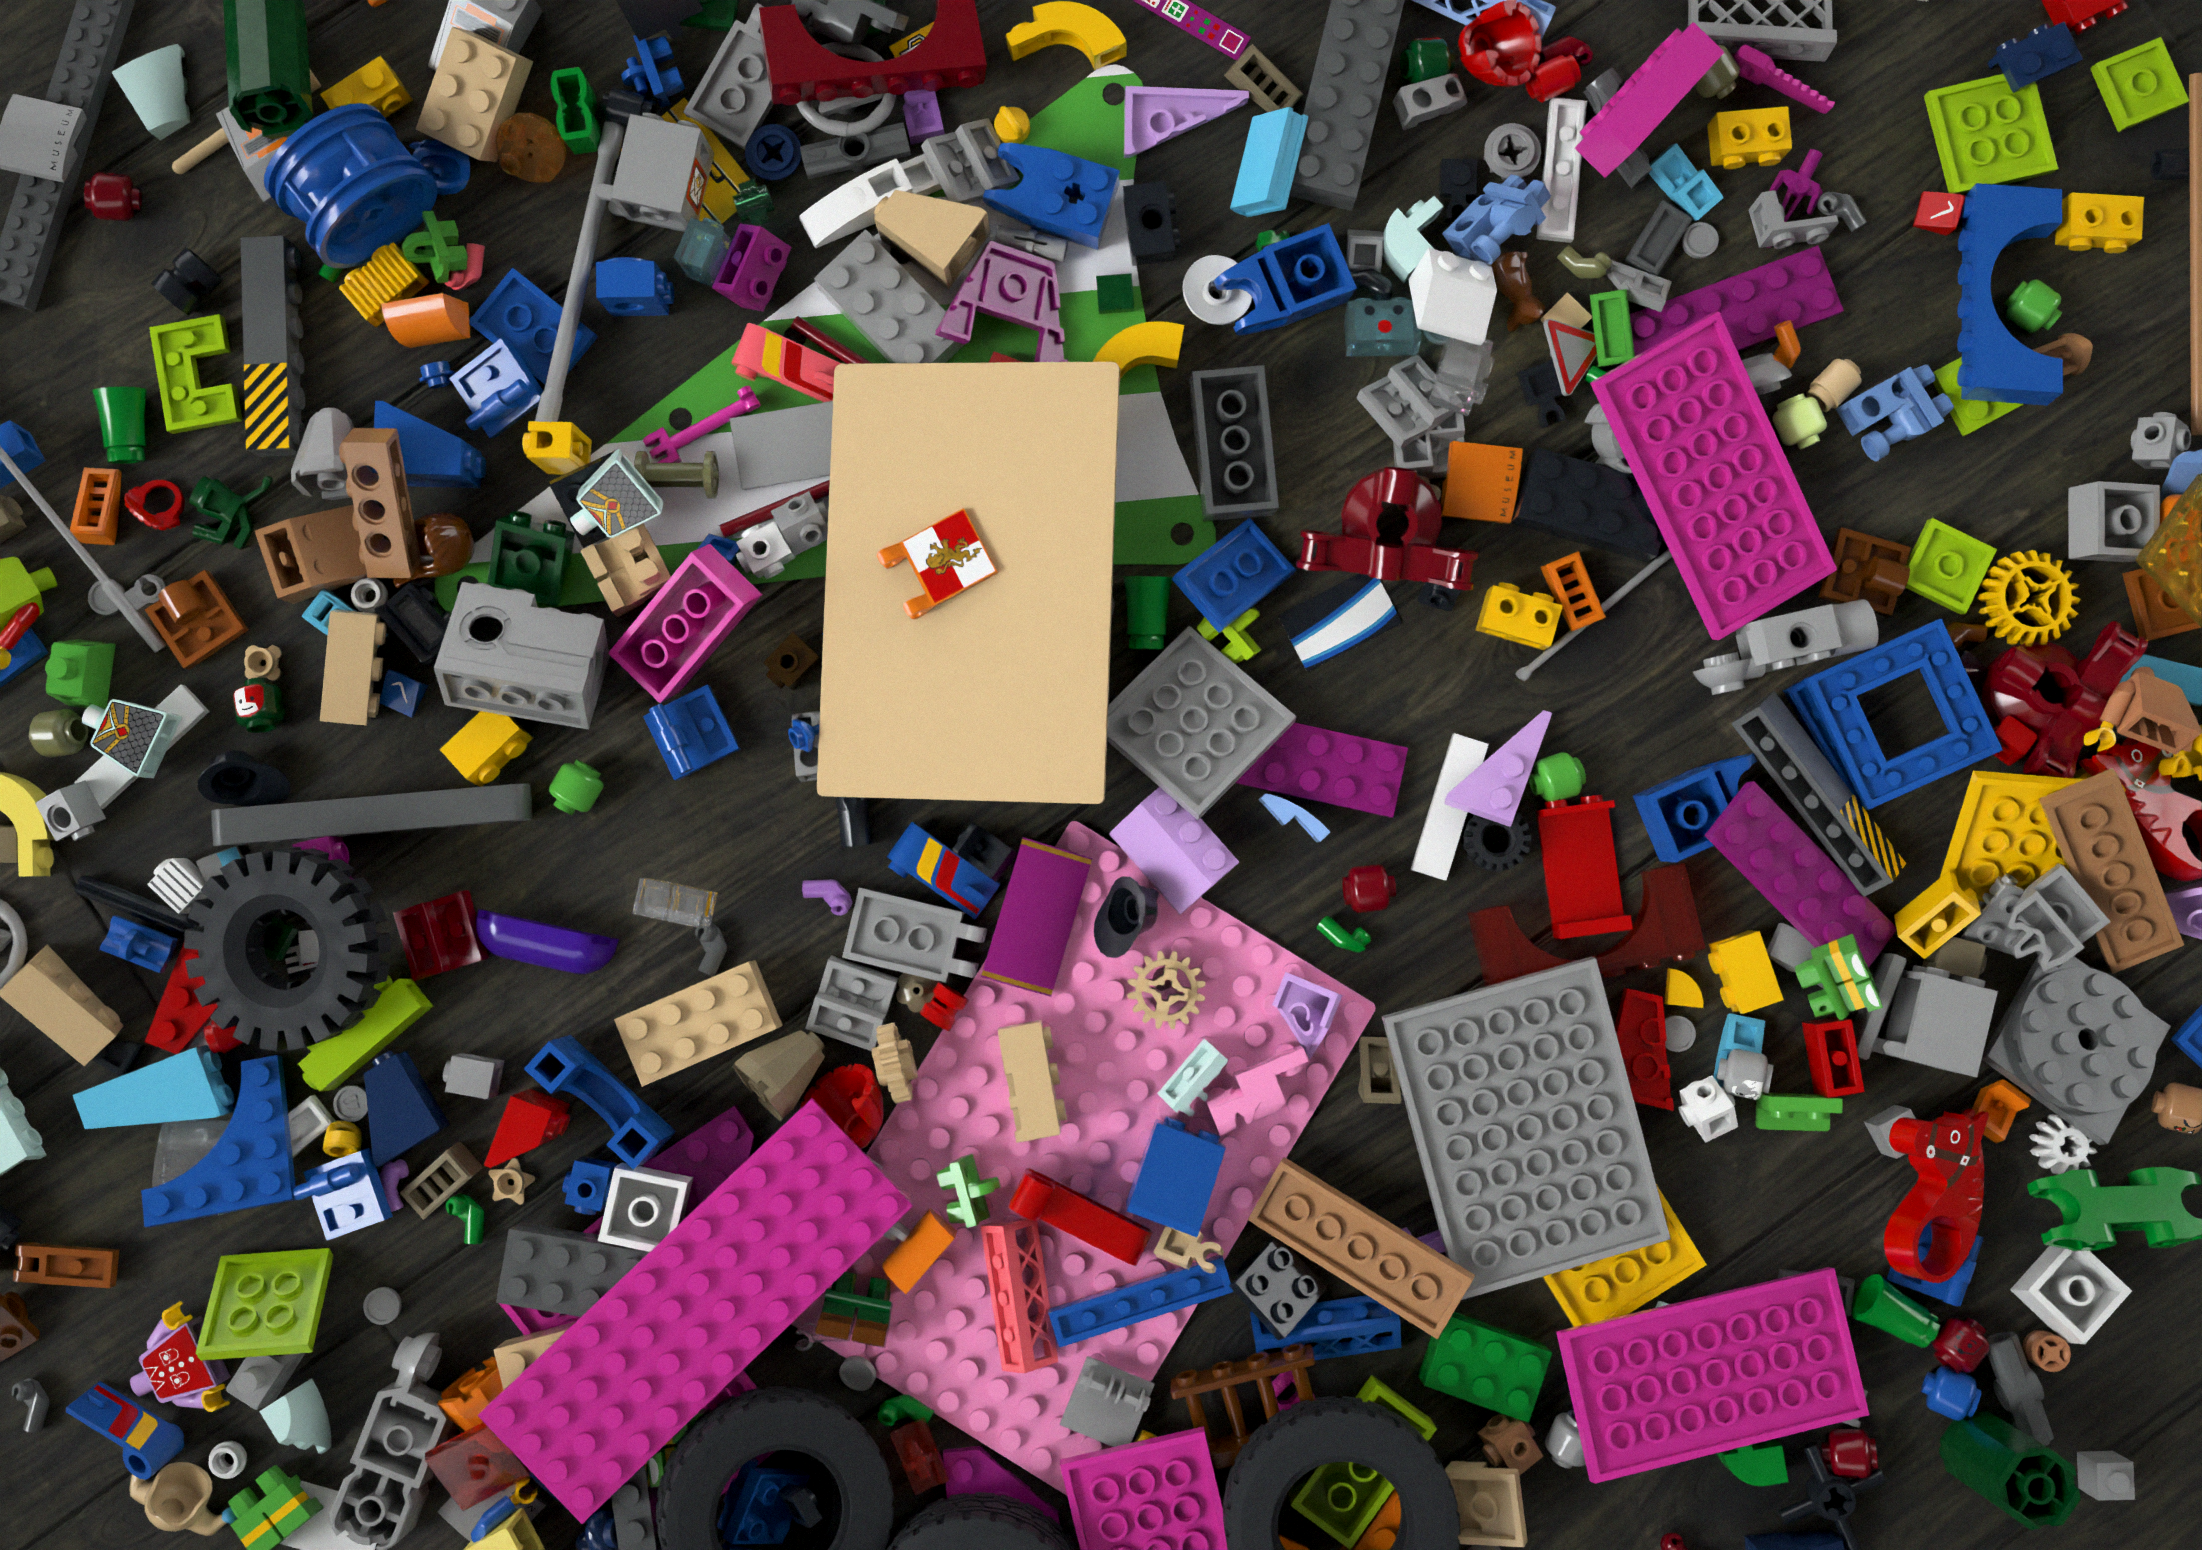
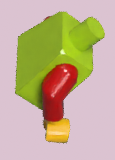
(19, 602)

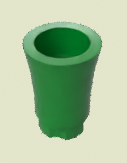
(122, 423)
(1147, 610)
(1894, 1312)

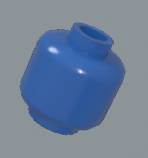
(1951, 1393)

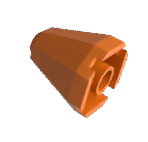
(471, 1394)

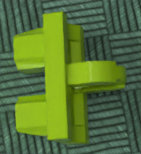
(1241, 643)

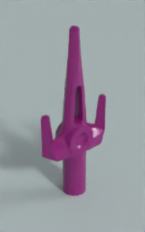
(1800, 184)

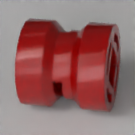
(938, 1012)

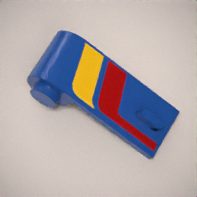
(941, 870)
(145, 1437)

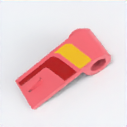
(785, 361)

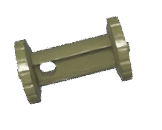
(681, 474)

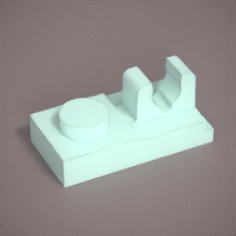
(1192, 1076)

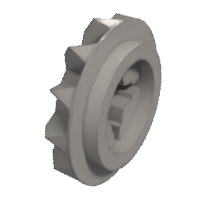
(1521, 139)

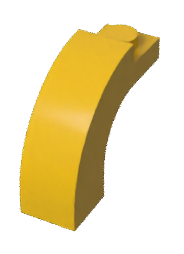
(1143, 344)

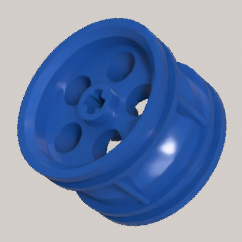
(350, 184)

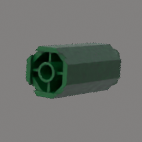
(268, 65)
(2010, 1470)

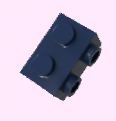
(2037, 57)

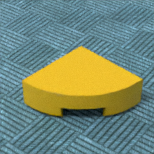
(1682, 990)

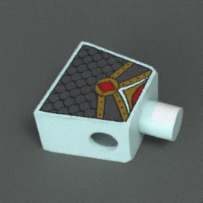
(615, 499)
(132, 734)

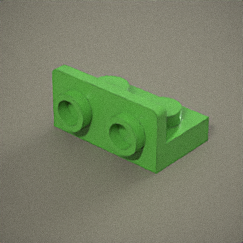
(1796, 1111)

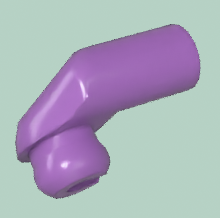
(389, 1178)

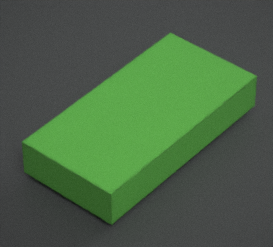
(1612, 327)

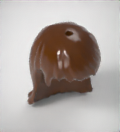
(443, 545)

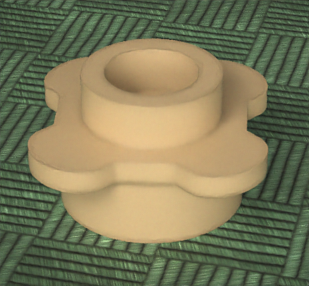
(253, 658)

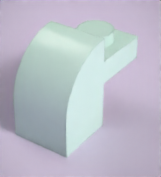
(1402, 237)

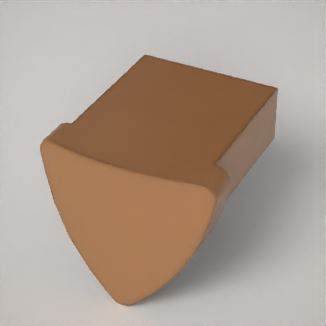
(2073, 349)

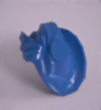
(444, 163)

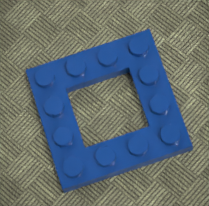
(1968, 726)

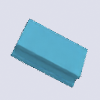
(1269, 162)

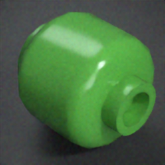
(2033, 306)
(1557, 777)
(576, 787)

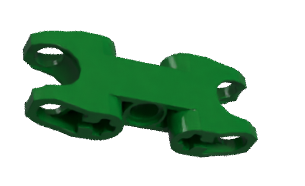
(2096, 1212)

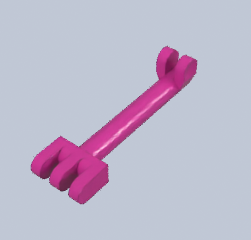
(670, 445)

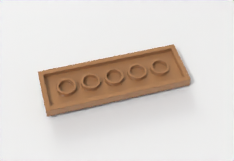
(2114, 868)
(1361, 1247)

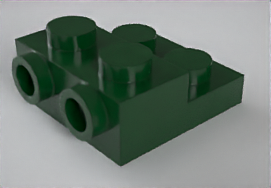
(530, 556)

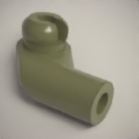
(1585, 267)

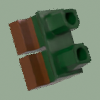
(841, 1306)

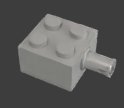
(2111, 520)

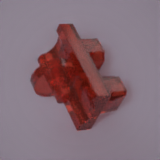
(919, 1455)

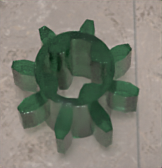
(753, 202)

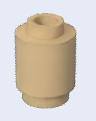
(1835, 383)

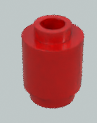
(1553, 78)

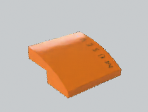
(1481, 482)

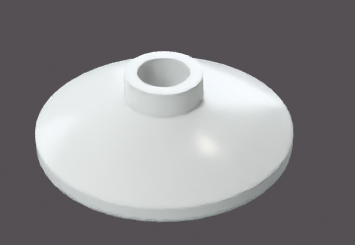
(1196, 287)

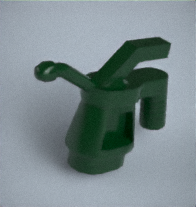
(221, 503)

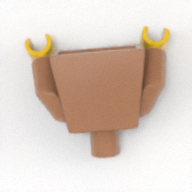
(2152, 714)

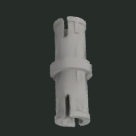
(1032, 243)

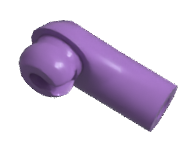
(831, 892)

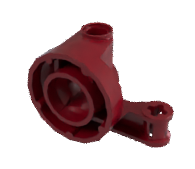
(1410, 558)
(2079, 700)

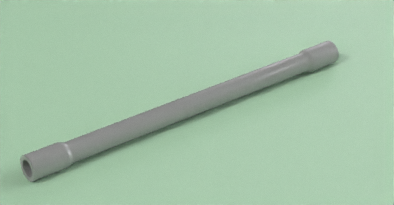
(608, 153)

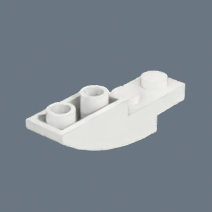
(854, 203)

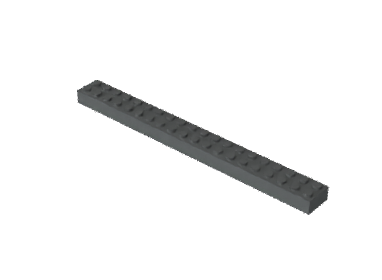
(41, 203)

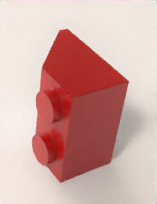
(526, 1124)

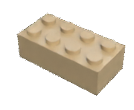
(698, 1022)

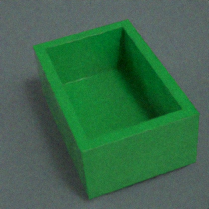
(1486, 1366)

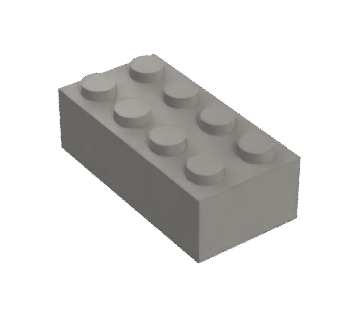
(885, 303)

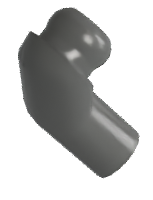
(1842, 206)
(714, 946)
(36, 1400)

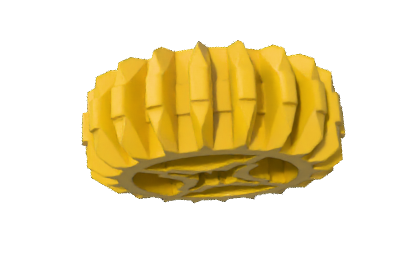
(2046, 619)

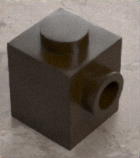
(791, 662)

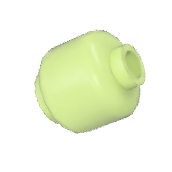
(1799, 421)

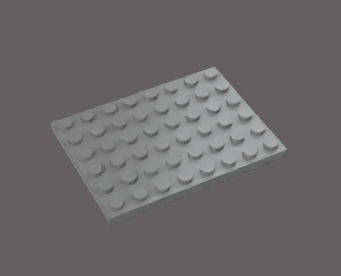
(1526, 1126)

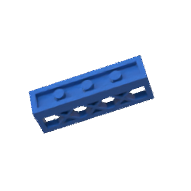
(1334, 1320)

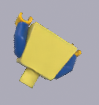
(505, 1526)

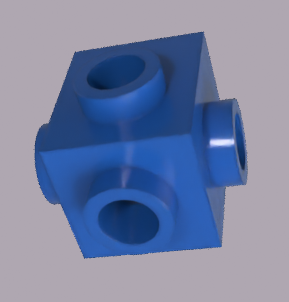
(588, 1173)

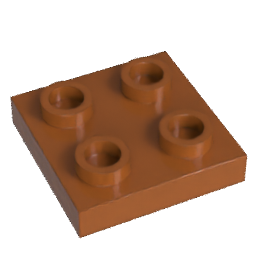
(195, 618)

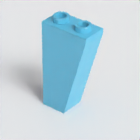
(166, 1091)

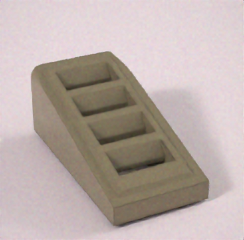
(1272, 73)
(457, 1163)

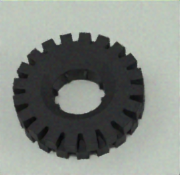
(235, 959)

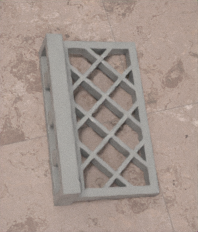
(1790, 42)

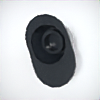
(240, 780)
(1124, 916)

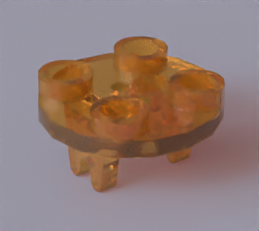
(514, 147)

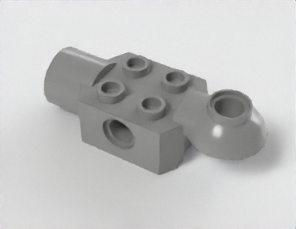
(1800, 635)

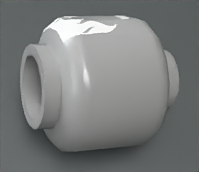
(1745, 1074)

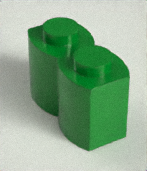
(576, 110)

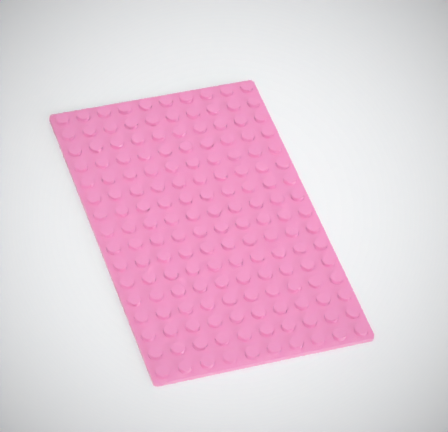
(1109, 1073)

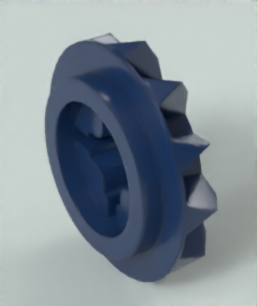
(774, 137)

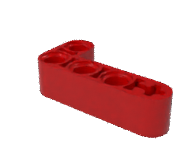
(1080, 1216)

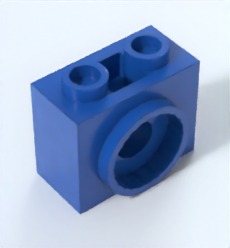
(633, 287)

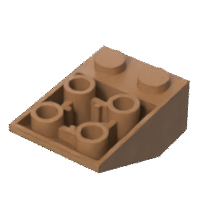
(312, 553)

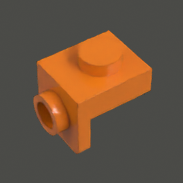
(2002, 1103)

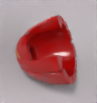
(1501, 44)
(851, 1100)

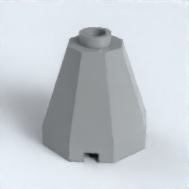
(318, 458)

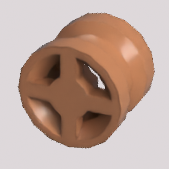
(2055, 1352)

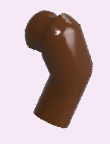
(1964, 631)

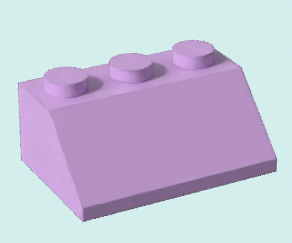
(1173, 849)

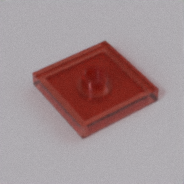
(475, 1466)

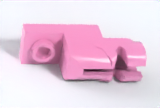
(1257, 1091)

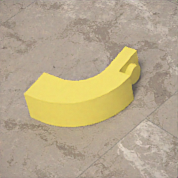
(34, 837)

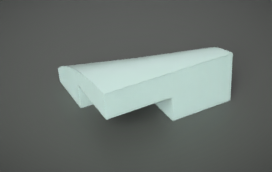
(157, 89)
(300, 1418)

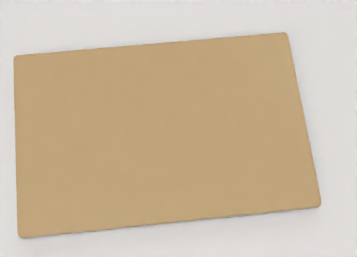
(1011, 677)

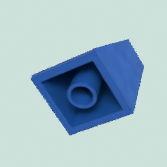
(430, 453)
(1176, 1176)

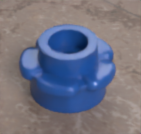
(436, 374)

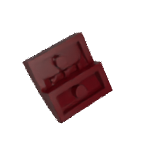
(440, 935)

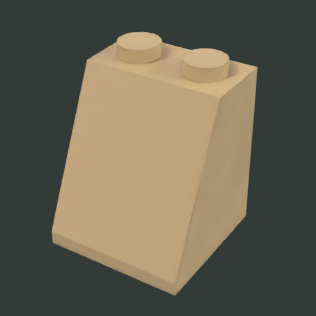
(932, 232)

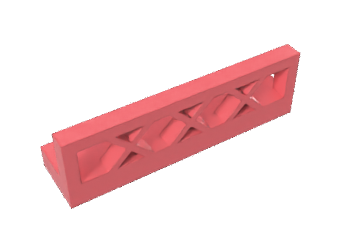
(1012, 1297)

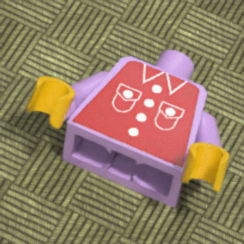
(175, 1369)

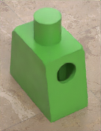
(80, 672)

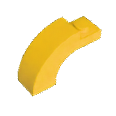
(1069, 25)

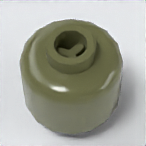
(1720, 77)
(58, 733)

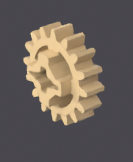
(1163, 1005)
(894, 1063)

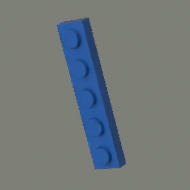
(1138, 1301)

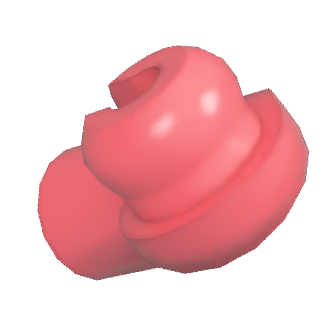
(464, 278)

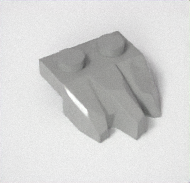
(2054, 918)

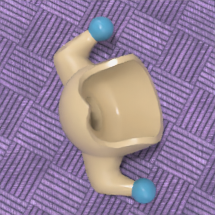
(179, 1499)

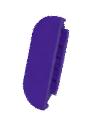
(544, 943)

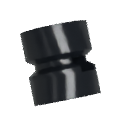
(187, 281)

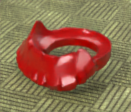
(169, 519)

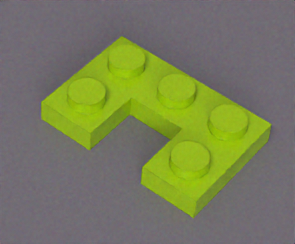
(175, 356)

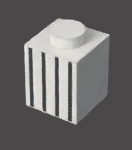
(178, 884)

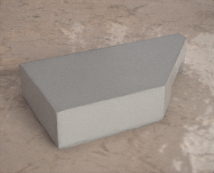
(1640, 286)

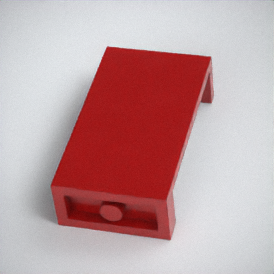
(1581, 868)

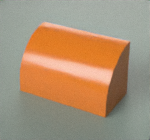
(427, 320)
(919, 1250)

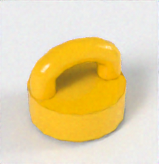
(1012, 125)
(340, 1142)

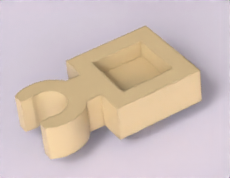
(1184, 1248)

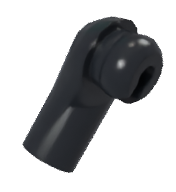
(1374, 282)

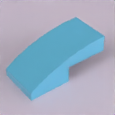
(1683, 184)
(1739, 1033)

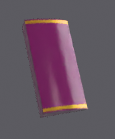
(1036, 917)

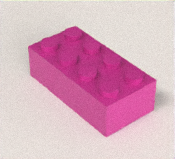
(1647, 98)
(685, 623)

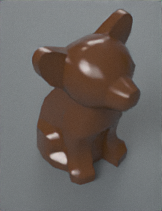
(1516, 284)

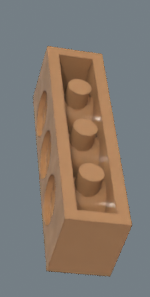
(381, 451)

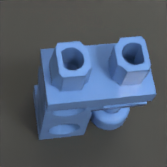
(1496, 216)
(1903, 402)

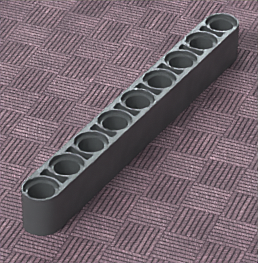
(371, 814)

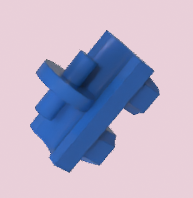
(662, 83)
(139, 944)

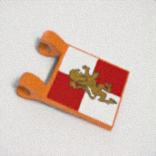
(945, 560)

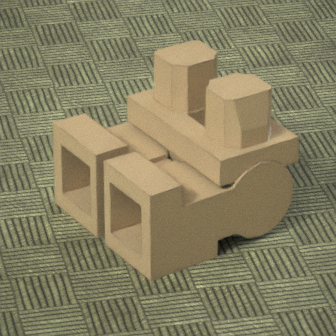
(627, 569)

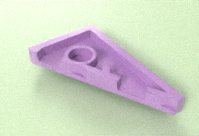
(1163, 113)
(1499, 782)

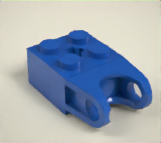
(1045, 193)
(1279, 287)
(1705, 795)

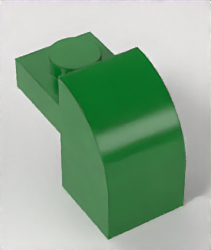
(1757, 1463)

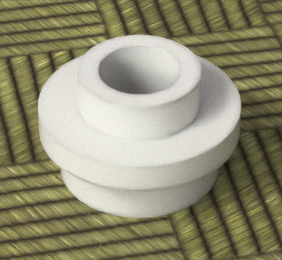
(359, 592)
(220, 1467)

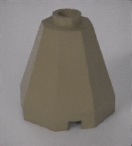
(781, 1070)

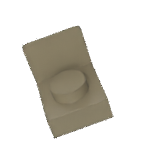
(1378, 1072)

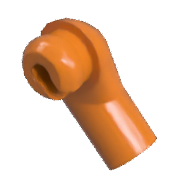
(1789, 344)

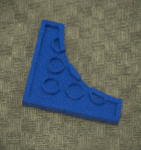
(246, 1166)

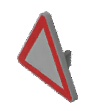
(1571, 352)

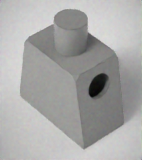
(262, 1378)

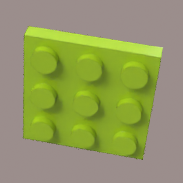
(1989, 133)
(265, 1304)

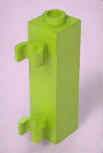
(343, 1055)

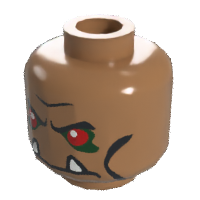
(2179, 1108)

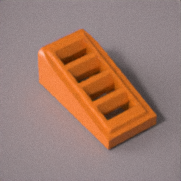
(107, 522)
(1561, 596)

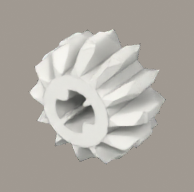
(2052, 1136)

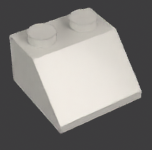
(1453, 296)

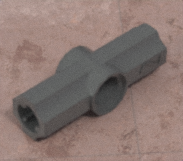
(832, 156)
(2018, 1387)

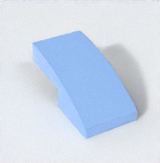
(1285, 810)

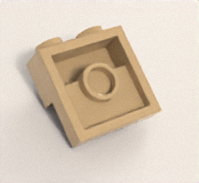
(1488, 1504)

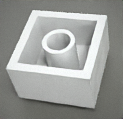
(643, 1206)
(2071, 1292)

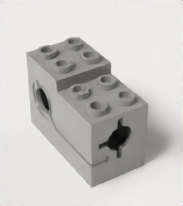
(521, 658)

